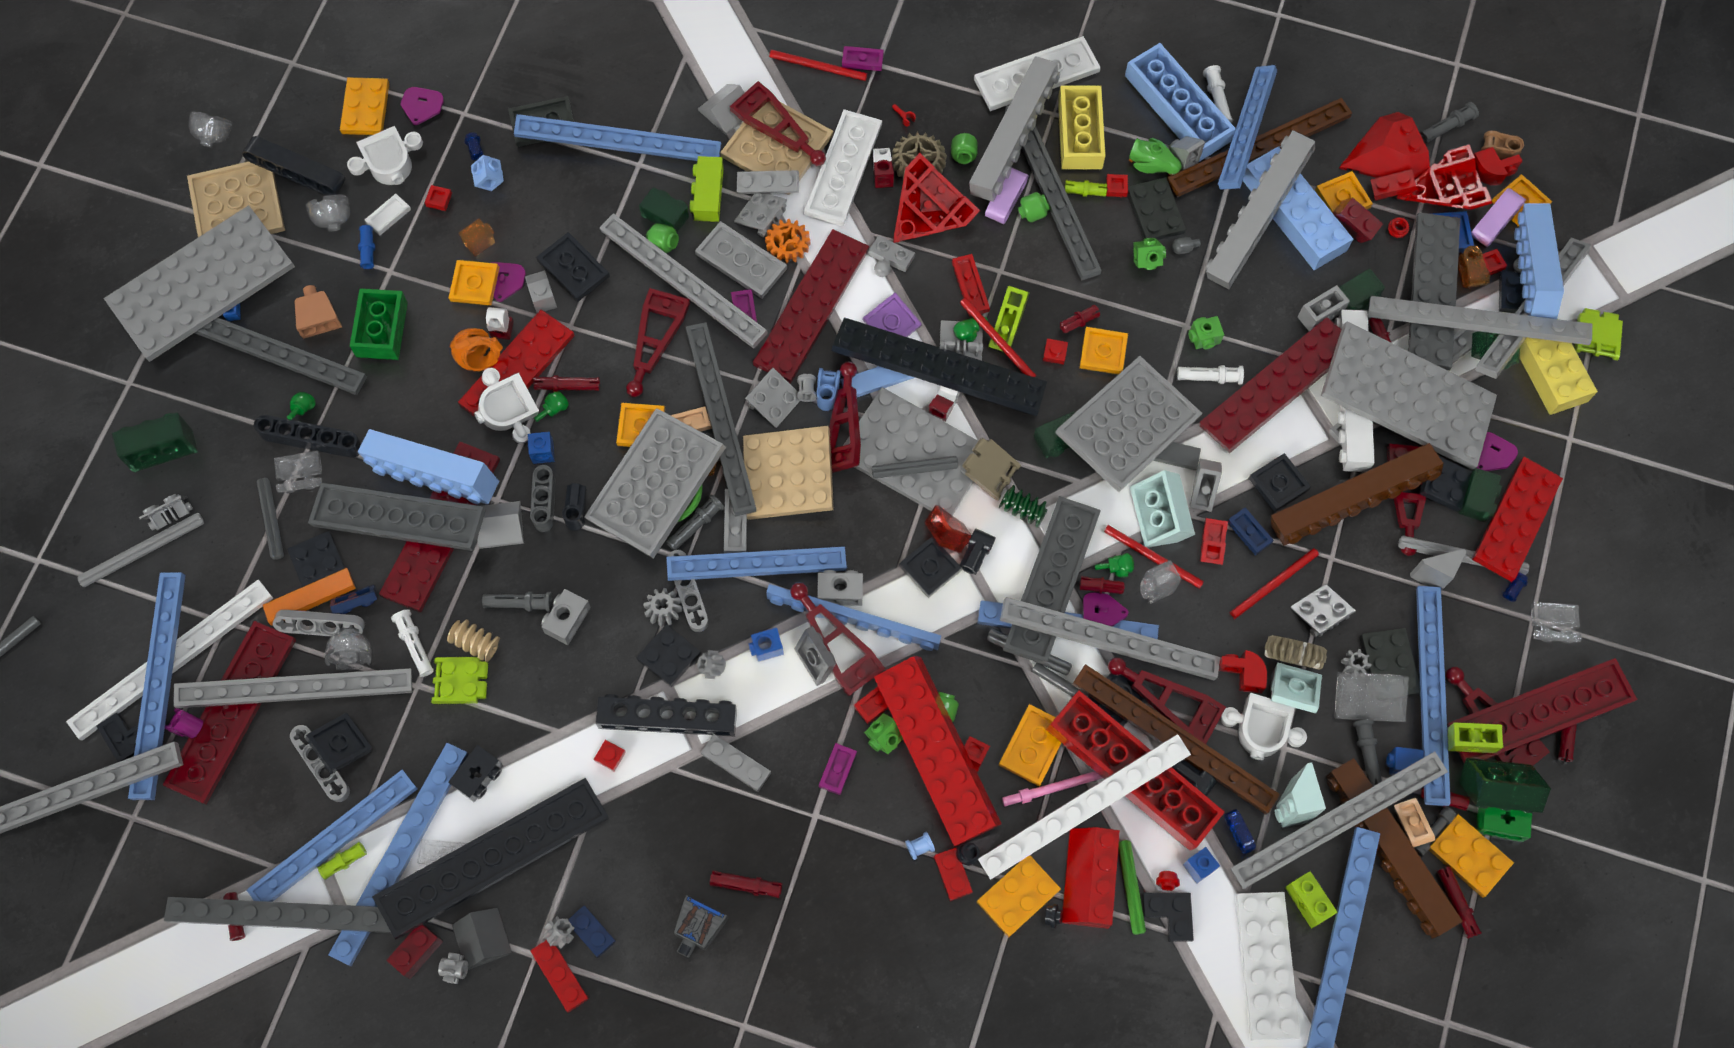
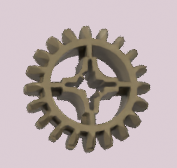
(909, 147)
(1295, 652)

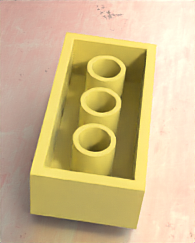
(1081, 127)
(1556, 374)

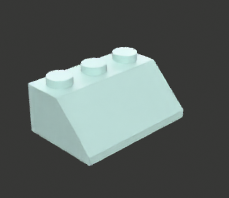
(1162, 509)
(1301, 799)

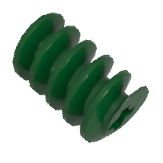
(1024, 506)

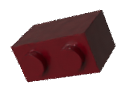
(1357, 220)
(414, 951)

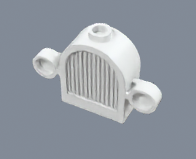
(386, 156)
(506, 404)
(1264, 726)

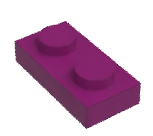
(862, 58)
(744, 301)
(837, 769)

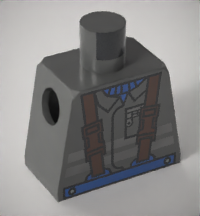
(697, 926)

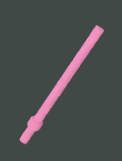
(1026, 795)

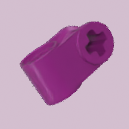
(184, 724)

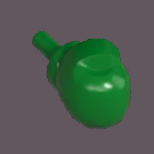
(967, 330)
(300, 404)
(553, 405)
(1120, 565)

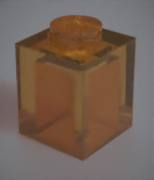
(477, 237)

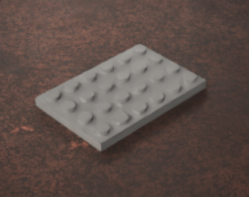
(1128, 423)
(902, 432)
(655, 482)

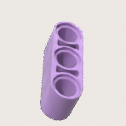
(1005, 202)
(1498, 217)

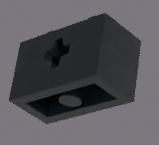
(480, 762)

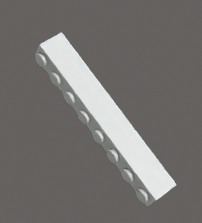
(1356, 431)

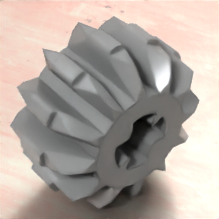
(663, 614)

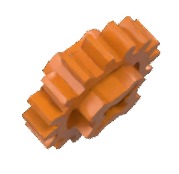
(789, 244)

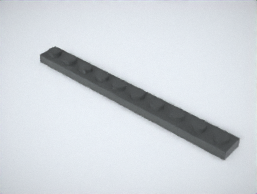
(1060, 206)
(284, 355)
(721, 419)
(275, 914)

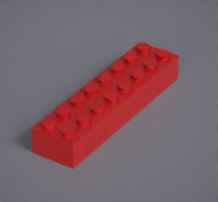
(1110, 747)
(937, 750)

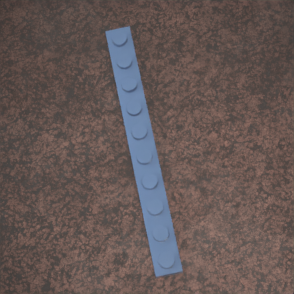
(614, 138)
(158, 675)
(1433, 689)
(403, 844)
(1343, 939)

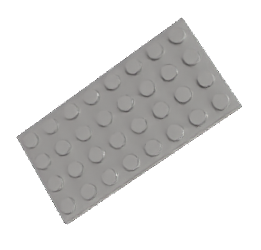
(198, 283)
(1409, 395)

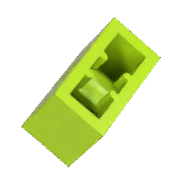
(1475, 737)
(1311, 899)

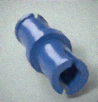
(366, 247)

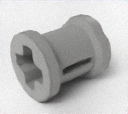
(806, 387)

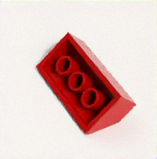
(1090, 877)

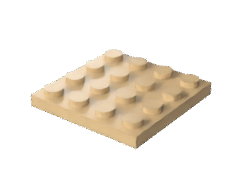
(758, 152)
(228, 190)
(789, 471)

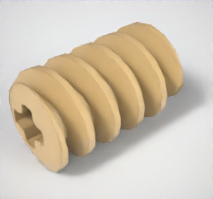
(472, 640)

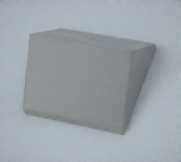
(718, 108)
(501, 525)
(1439, 569)

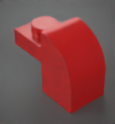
(1492, 169)
(1251, 670)

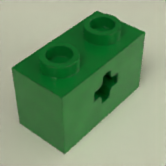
(1517, 828)

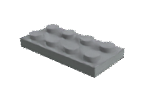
(741, 259)

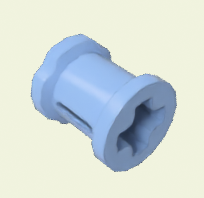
(920, 845)

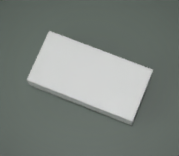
(387, 214)

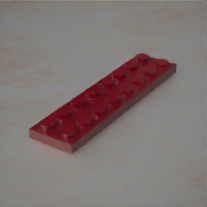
(811, 305)
(1273, 387)
(420, 563)
(1554, 706)
(224, 726)

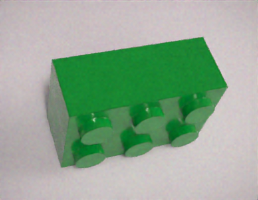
(378, 324)

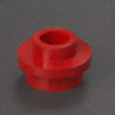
(1400, 223)
(1168, 880)

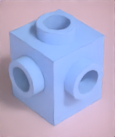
(487, 173)

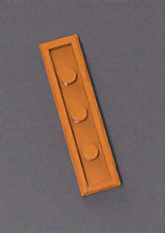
(311, 595)

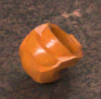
(471, 345)

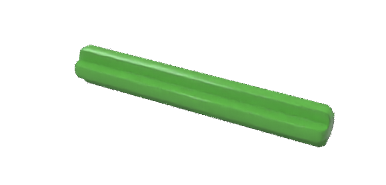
(1131, 887)

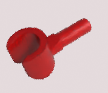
(904, 115)

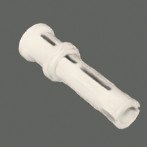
(1216, 87)
(1221, 374)
(411, 632)

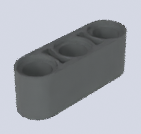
(539, 489)

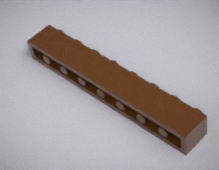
(1357, 494)
(1398, 856)

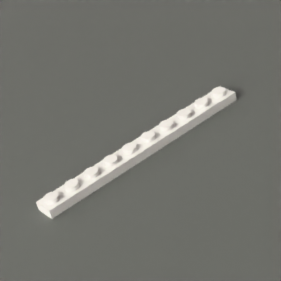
(187, 647)
(1084, 806)

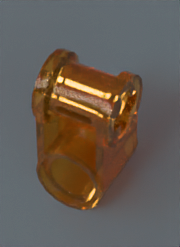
(1473, 268)

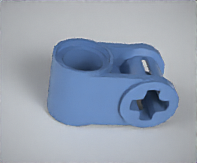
(827, 385)

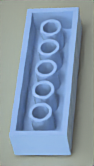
(1179, 99)
(1304, 217)
(1539, 261)
(428, 467)

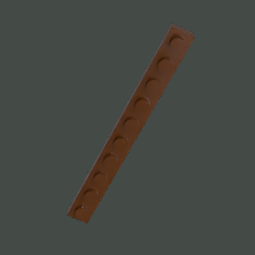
(1306, 125)
(1163, 729)

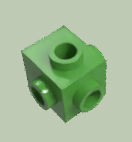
(1149, 253)
(1206, 332)
(884, 734)

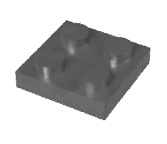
(815, 655)

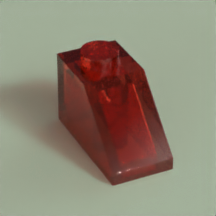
(947, 530)

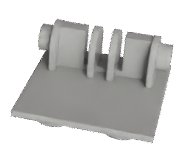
(762, 212)
(950, 342)
(773, 397)
(154, 512)
(1323, 610)

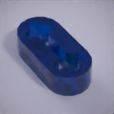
(1240, 831)

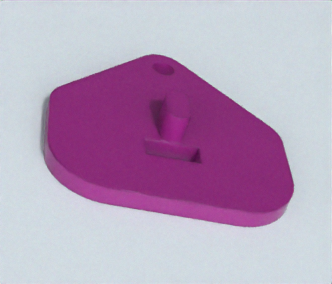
(418, 109)
(508, 284)
(1494, 460)
(1109, 609)

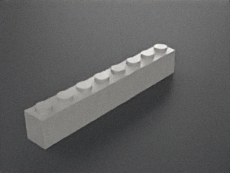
(1014, 129)
(1260, 210)

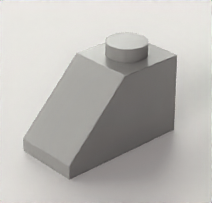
(1187, 151)
(540, 291)
(1206, 484)

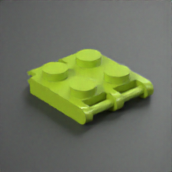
(1605, 333)
(459, 680)

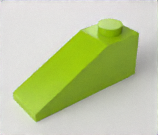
(1010, 315)

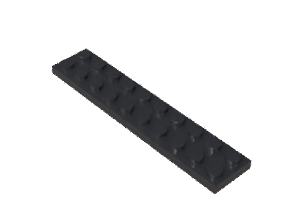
(939, 366)
(489, 858)

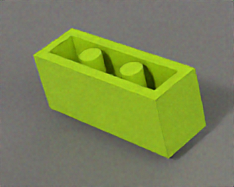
(707, 188)

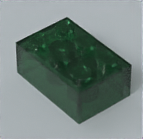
(154, 442)
(1504, 785)

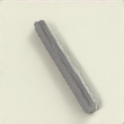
(1435, 549)
(140, 550)

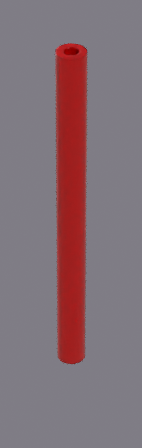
(818, 65)
(996, 337)
(1151, 555)
(1274, 583)

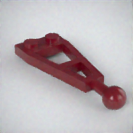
(753, 101)
(665, 305)
(1395, 451)
(847, 455)
(859, 672)
(1206, 715)
(1525, 754)

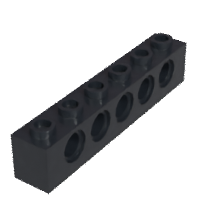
(723, 726)

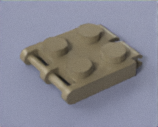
(990, 467)

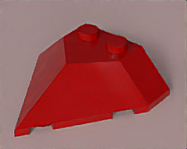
(1390, 148)
(1451, 182)
(929, 203)

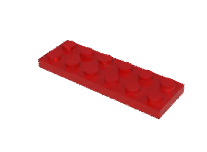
(527, 355)
(1517, 519)

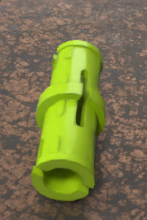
(1085, 188)
(342, 860)

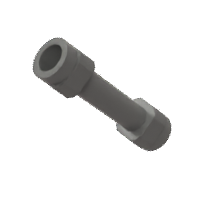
(1445, 817)

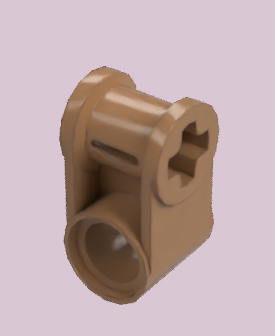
(1504, 144)

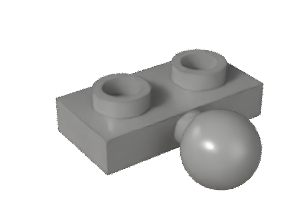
(890, 255)

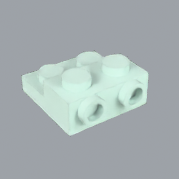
(1296, 687)

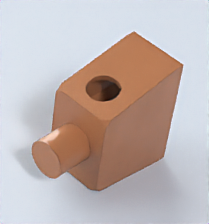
(315, 313)

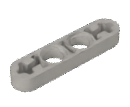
(691, 590)
(318, 620)
(316, 766)

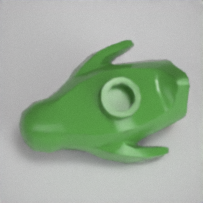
(1154, 157)

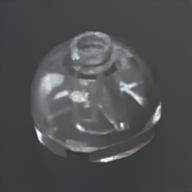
(209, 129)
(330, 212)
(348, 650)

